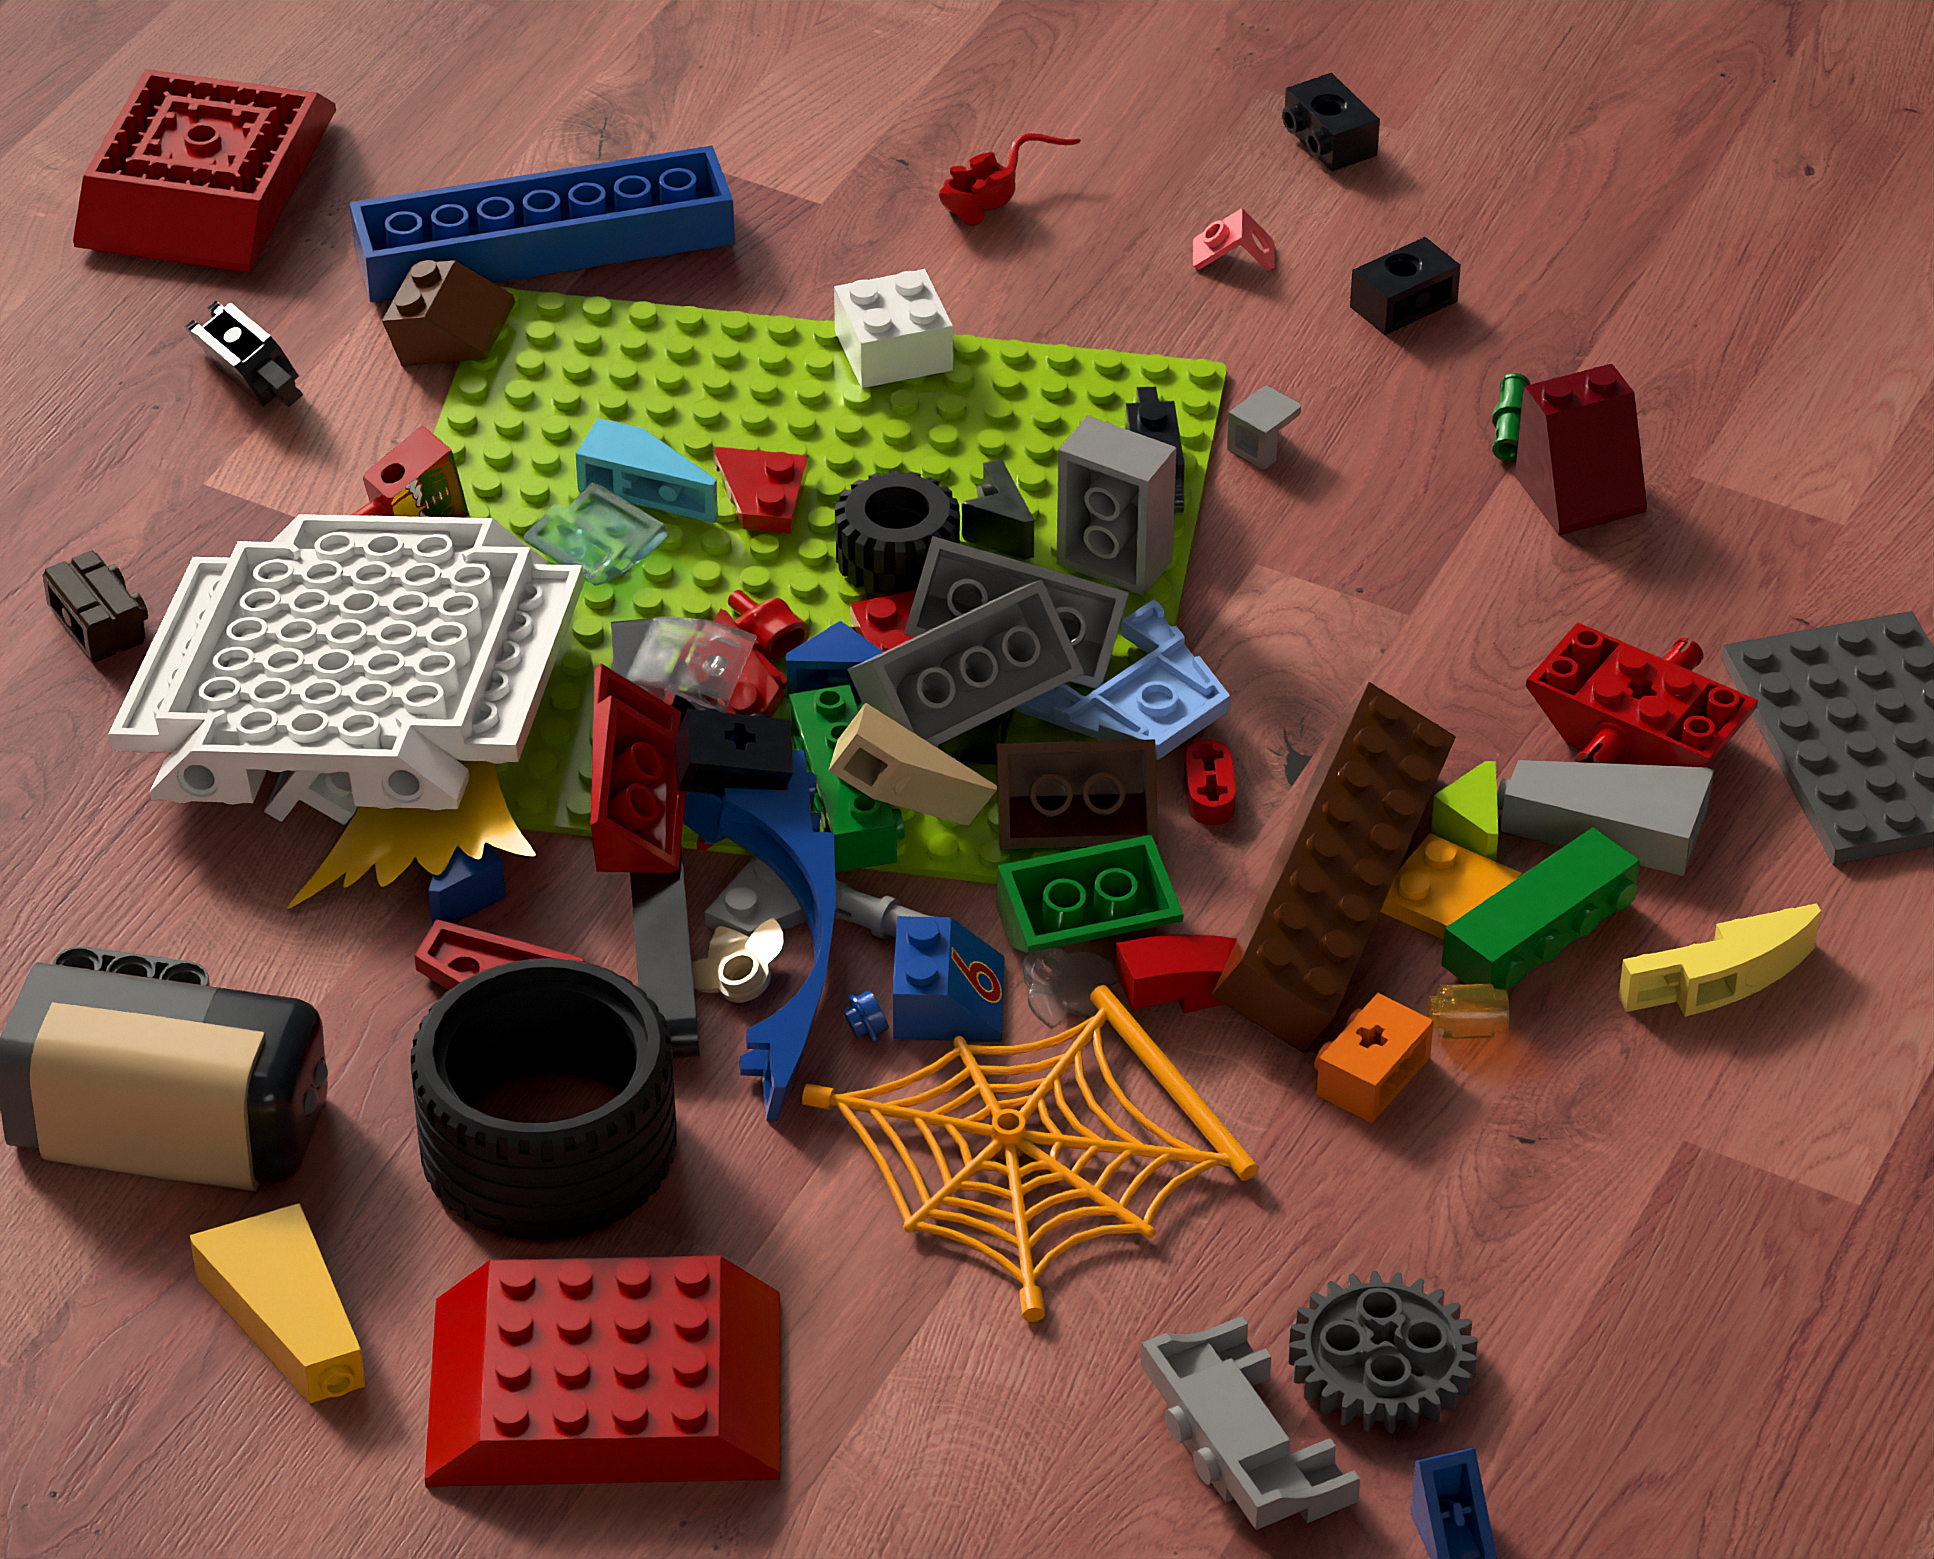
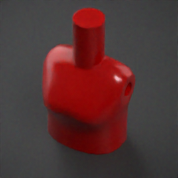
(771, 622)

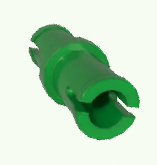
(1507, 416)

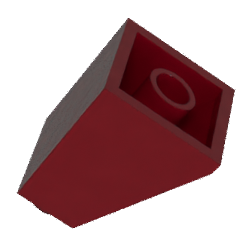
(1581, 449)

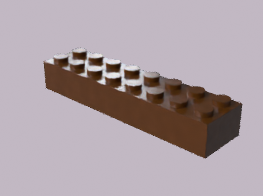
(1334, 868)

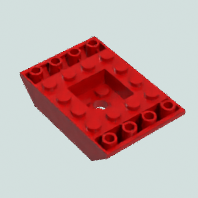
(198, 169)

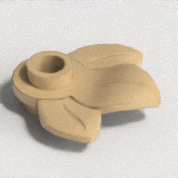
(739, 963)

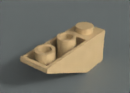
(907, 770)

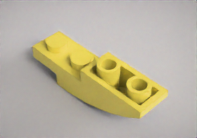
(1715, 973)

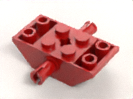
(1635, 705)

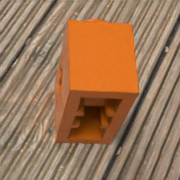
(1373, 1057)

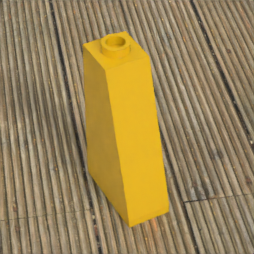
(283, 1298)

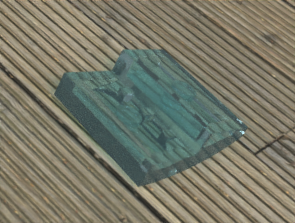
(598, 533)

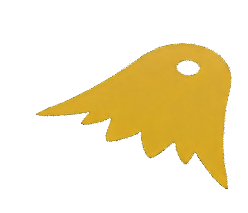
(399, 835)

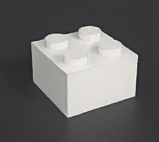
(893, 328)

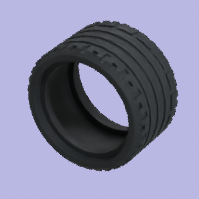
(556, 1174)

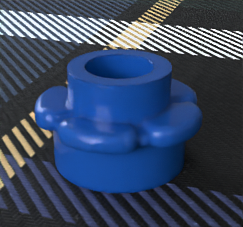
(865, 1016)

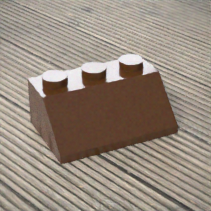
(1075, 793)

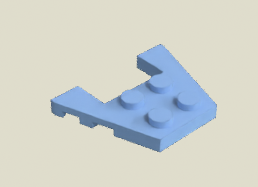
(1156, 698)

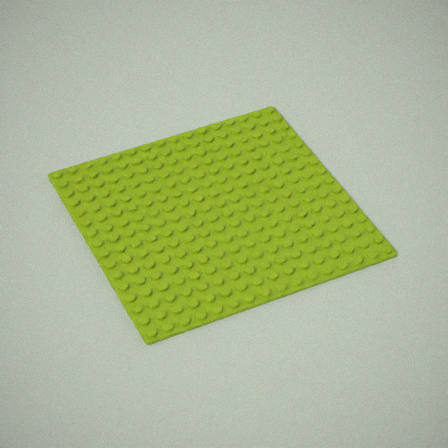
(786, 388)

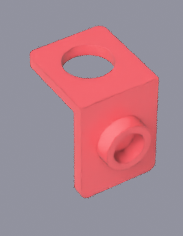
(1230, 233)

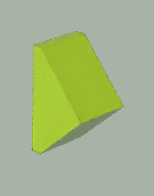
(1469, 811)

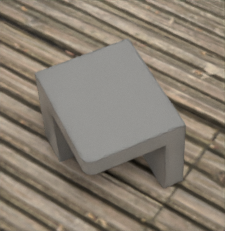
(1256, 423)

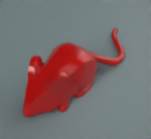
(986, 182)

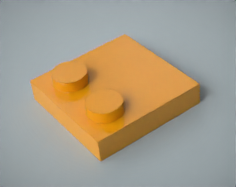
(1443, 884)

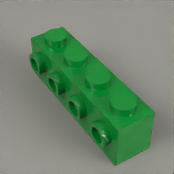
(862, 826)
(1541, 912)

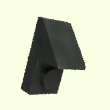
(999, 514)

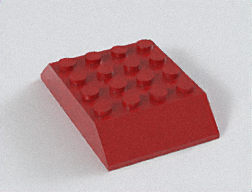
(605, 1374)

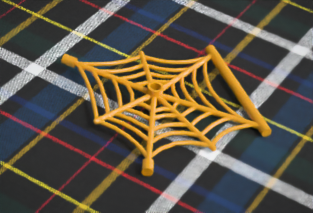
(1012, 1140)

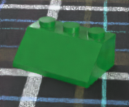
(1085, 895)

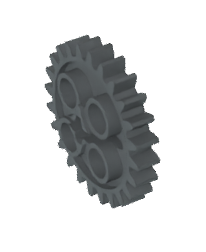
(1382, 1351)

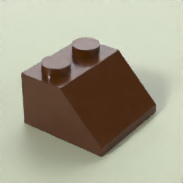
(445, 314)

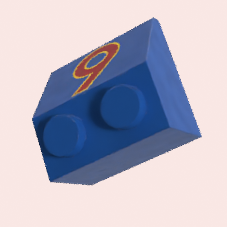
(945, 982)

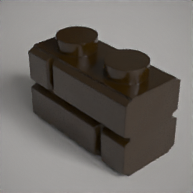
(95, 605)

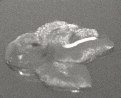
(1064, 983)

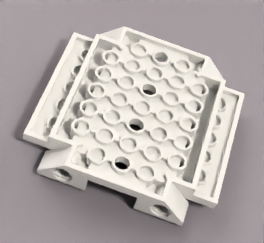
(433, 643)

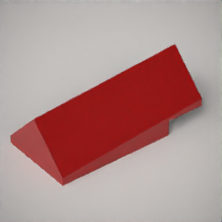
(634, 779)

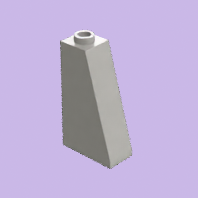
(1640, 807)

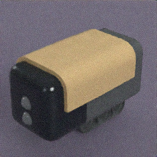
(159, 1072)

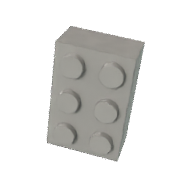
(1115, 505)

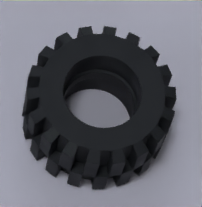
(888, 529)

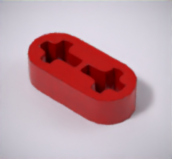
(1219, 781)

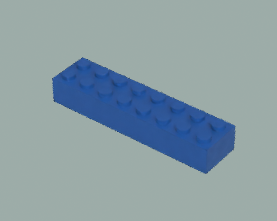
(548, 220)

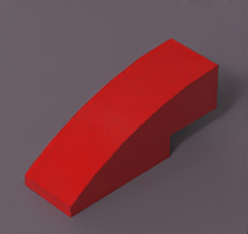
(1172, 969)

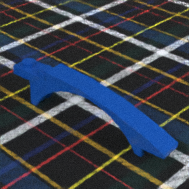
(787, 839)

